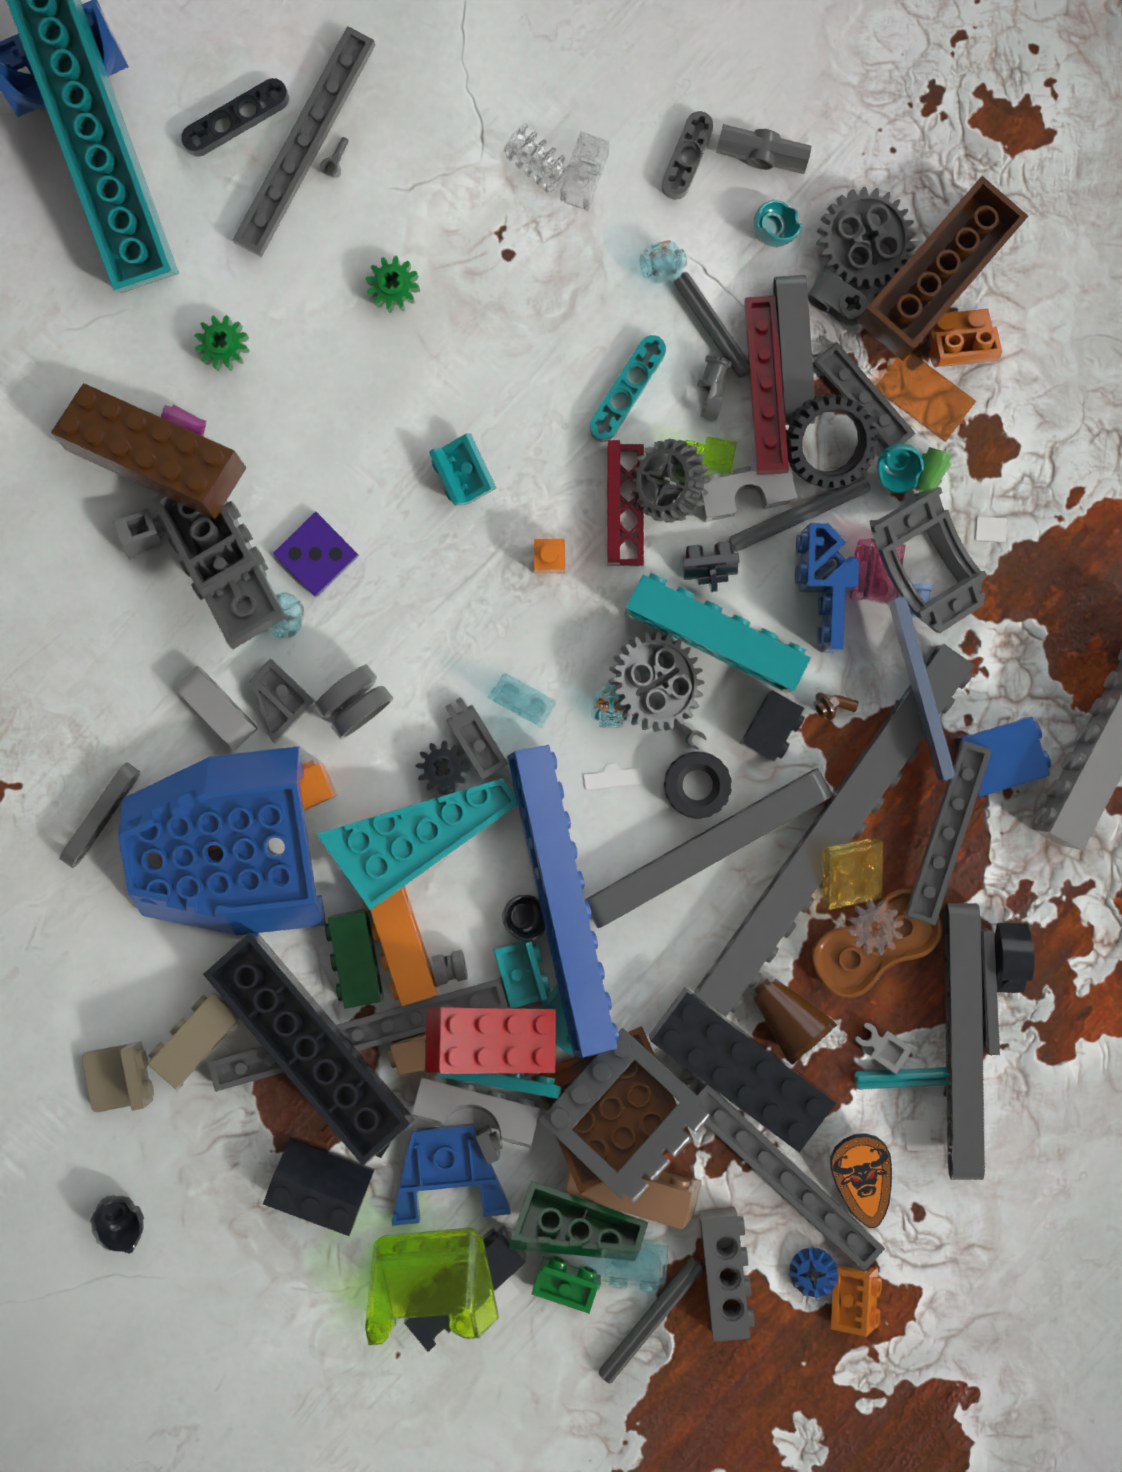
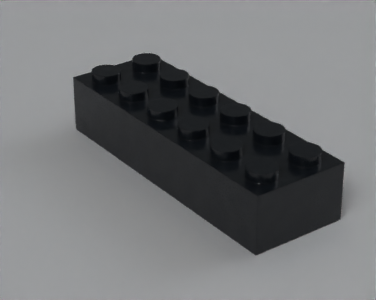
(742, 1069)

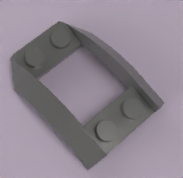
(908, 521)

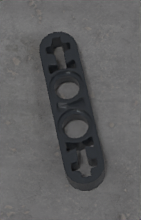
(232, 112)

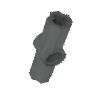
(763, 149)

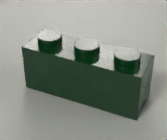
(354, 959)

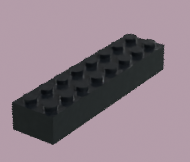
(309, 1047)

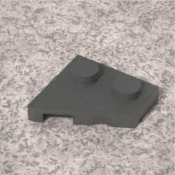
(279, 699)

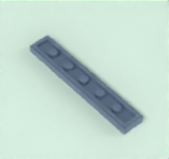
(921, 688)

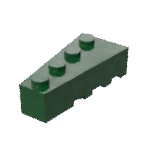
(574, 1226)

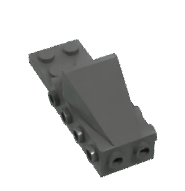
(223, 568)

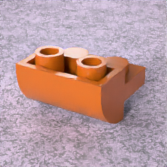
(964, 339)

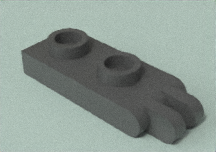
(475, 739)

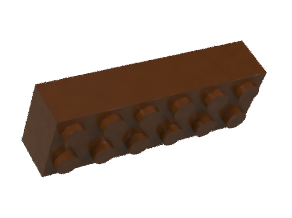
(942, 268)
(149, 450)

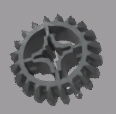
(683, 468)

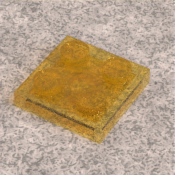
(852, 873)

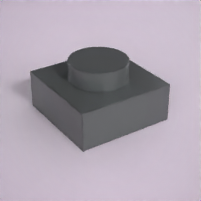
(489, 1144)

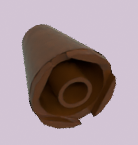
(791, 1019)

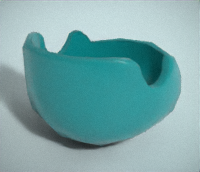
(776, 223)
(900, 467)

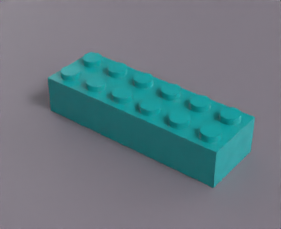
(717, 634)

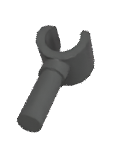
(335, 159)
(688, 733)

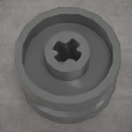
(350, 698)

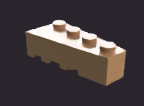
(667, 1200)

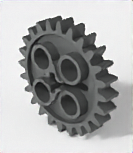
(891, 231)
(643, 656)

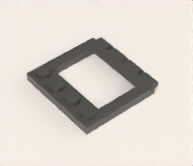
(588, 1090)

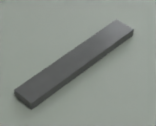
(948, 833)

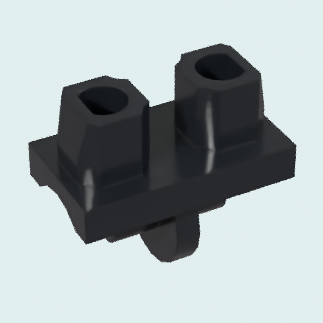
(712, 568)

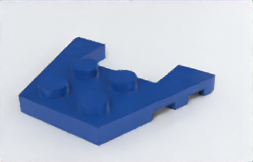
(442, 1160)

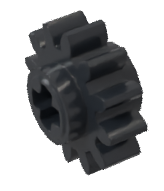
(430, 768)

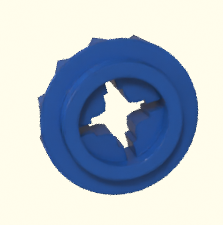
(823, 1263)

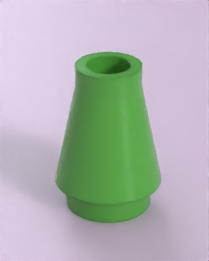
(935, 466)

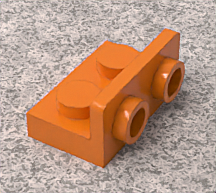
(856, 1301)

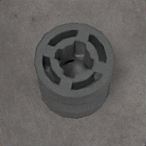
(449, 967)

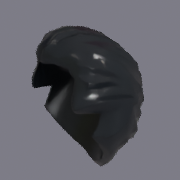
(117, 1224)

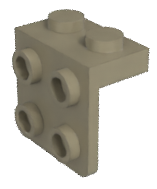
(118, 1077)

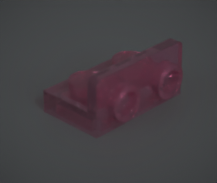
(873, 578)

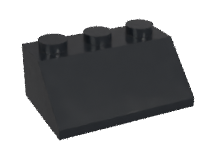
(318, 1186)

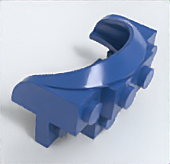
(22, 89)

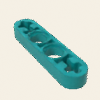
(630, 390)

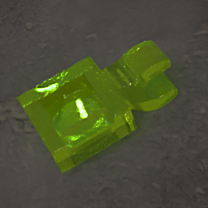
(717, 453)

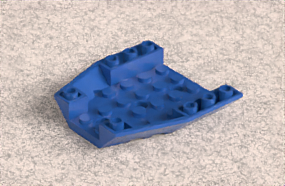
(232, 804)

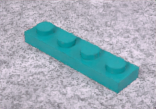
(512, 1081)

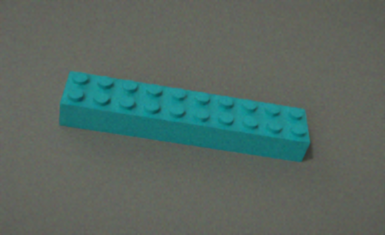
(94, 141)

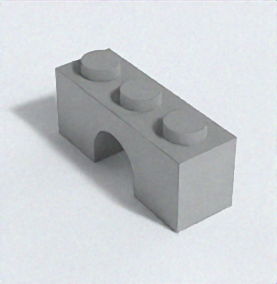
(720, 502)

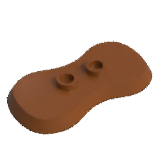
(852, 972)

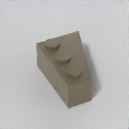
(192, 1040)

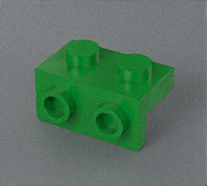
(566, 1283)

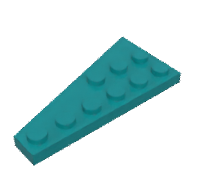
(398, 846)

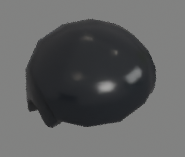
(523, 918)

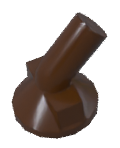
(827, 705)

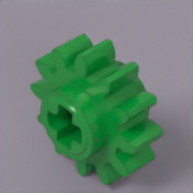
(396, 295)
(211, 348)

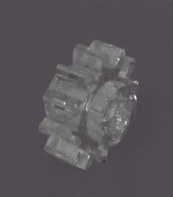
(863, 927)

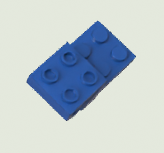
(817, 545)

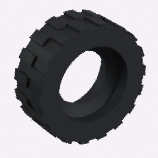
(714, 801)

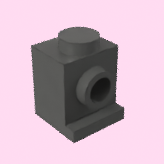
(138, 532)

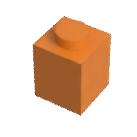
(549, 556)

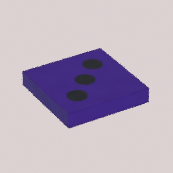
(316, 554)

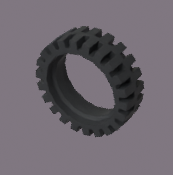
(861, 455)

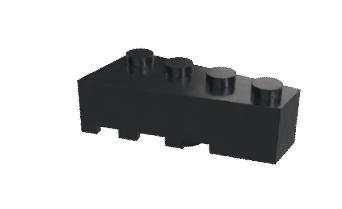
(502, 1265)

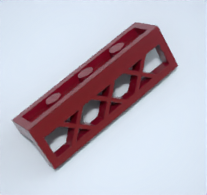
(613, 506)

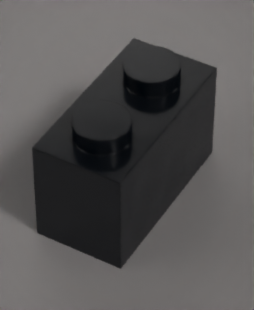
(773, 726)

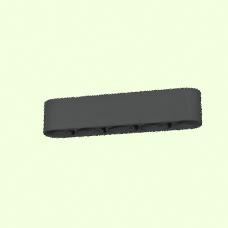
(794, 342)

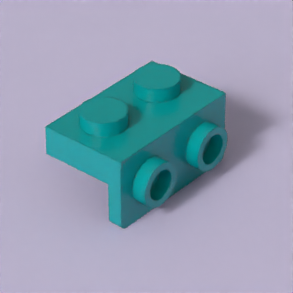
(462, 470)
(521, 973)

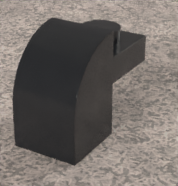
(1013, 957)

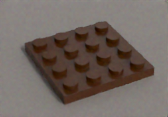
(619, 1119)

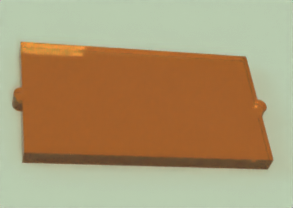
(925, 395)

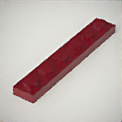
(766, 385)

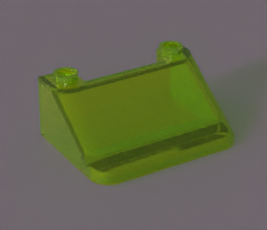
(430, 1277)

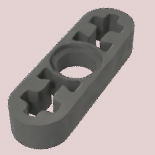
(688, 132)

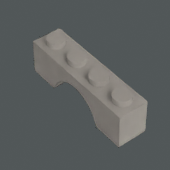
(514, 1119)

